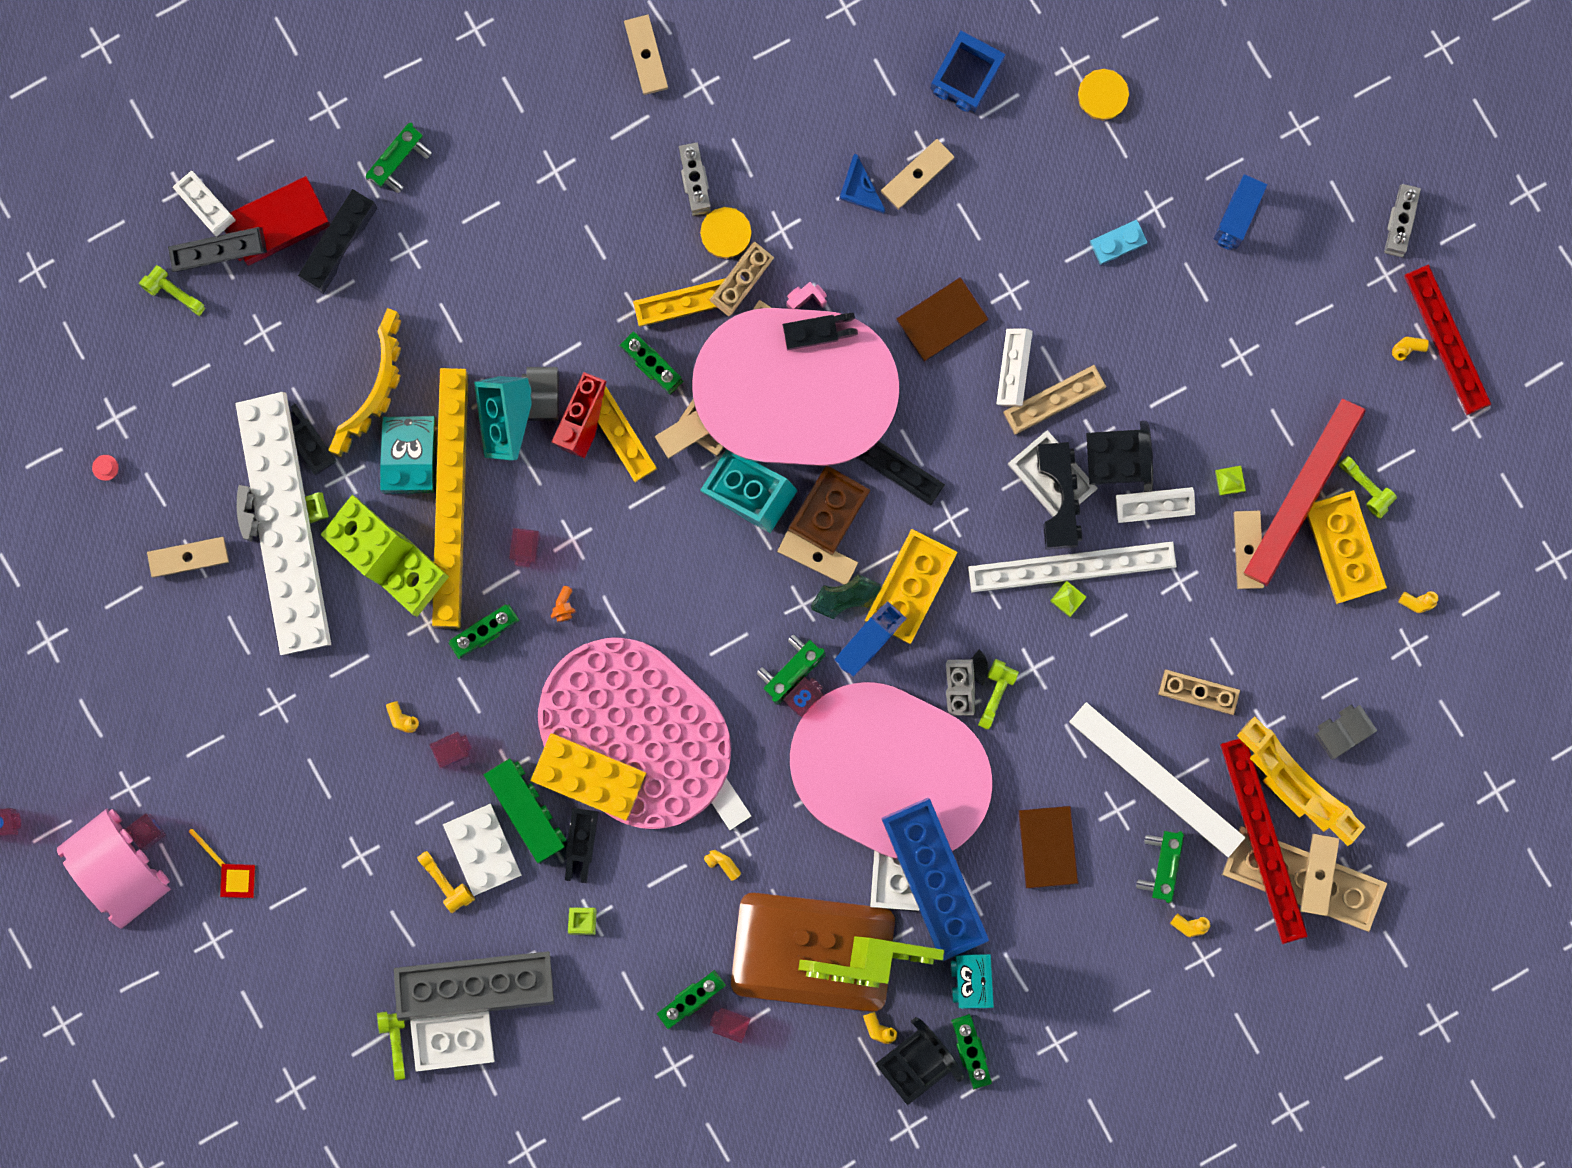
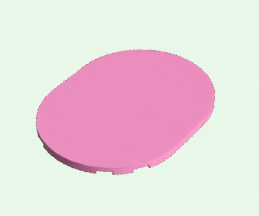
(797, 403)
(647, 715)
(881, 750)

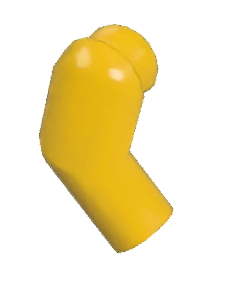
(1407, 345)
(1421, 603)
(401, 721)
(725, 862)
(1191, 928)
(879, 1032)

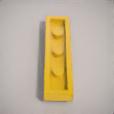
(676, 303)
(624, 439)

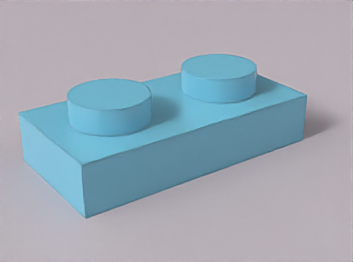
(1118, 242)

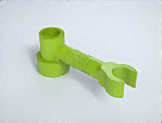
(157, 280)
(1381, 499)
(1002, 675)
(386, 1024)

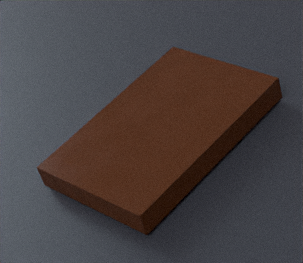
(942, 319)
(829, 510)
(1048, 847)

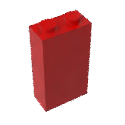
(285, 216)

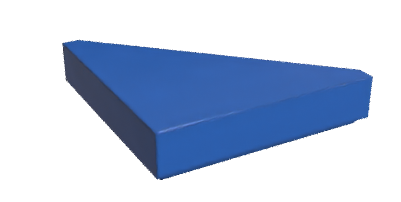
(859, 188)

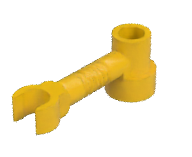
(455, 897)

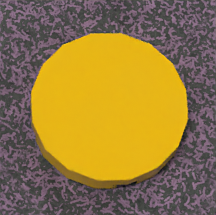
(1103, 94)
(725, 232)

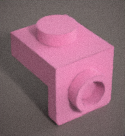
(799, 297)

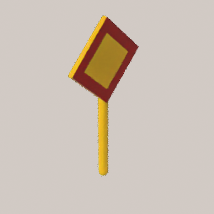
(236, 879)

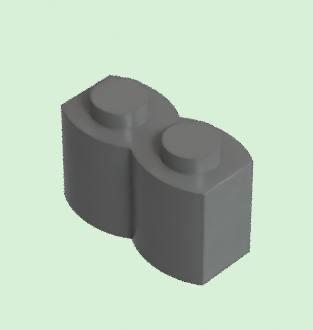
(544, 393)
(1345, 732)

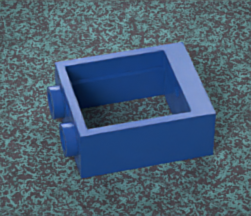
(979, 50)
(1239, 212)
(870, 639)

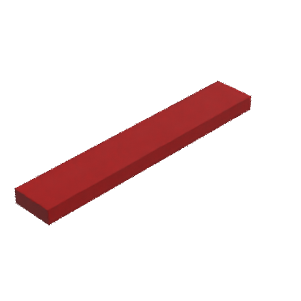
(1447, 339)

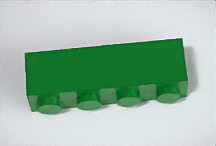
(524, 810)

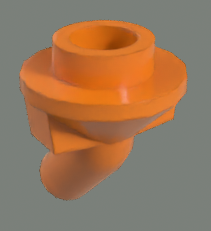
(563, 610)

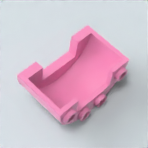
(111, 869)

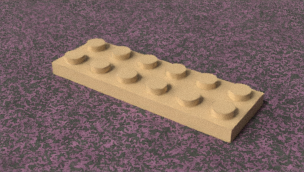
(1353, 894)

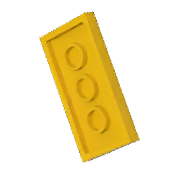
(1345, 547)
(914, 581)
(588, 777)

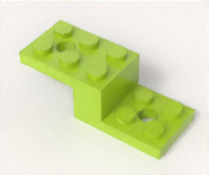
(384, 555)
(870, 961)

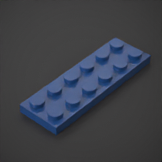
(934, 878)

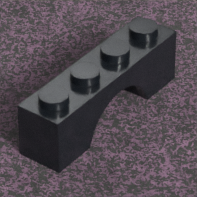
(346, 225)
(1055, 462)

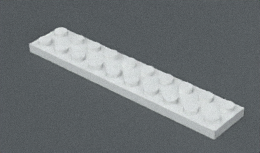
(283, 524)

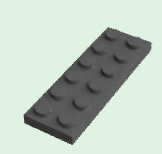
(473, 986)

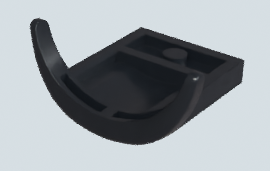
(1121, 457)
(918, 1063)

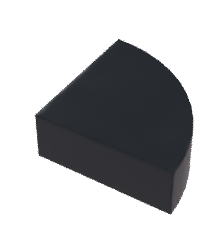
(980, 667)

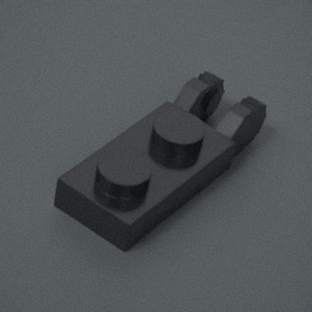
(816, 331)
(311, 444)
(581, 841)

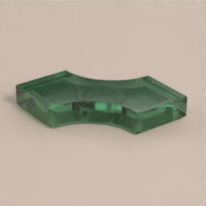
(856, 593)

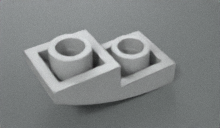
(247, 521)
(961, 687)

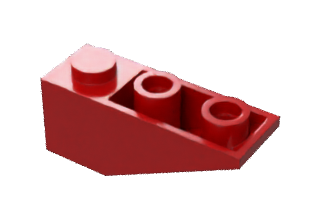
(581, 417)

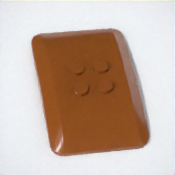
(782, 930)

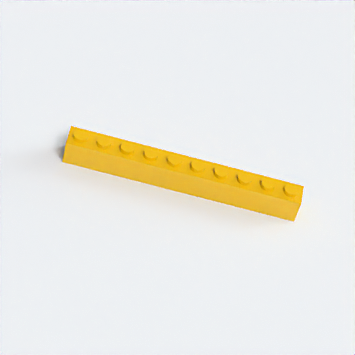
(450, 495)

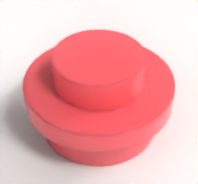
(105, 467)

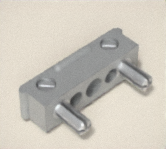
(698, 201)
(1398, 243)

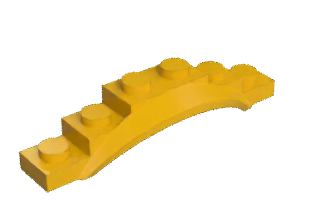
(378, 399)
(1296, 786)

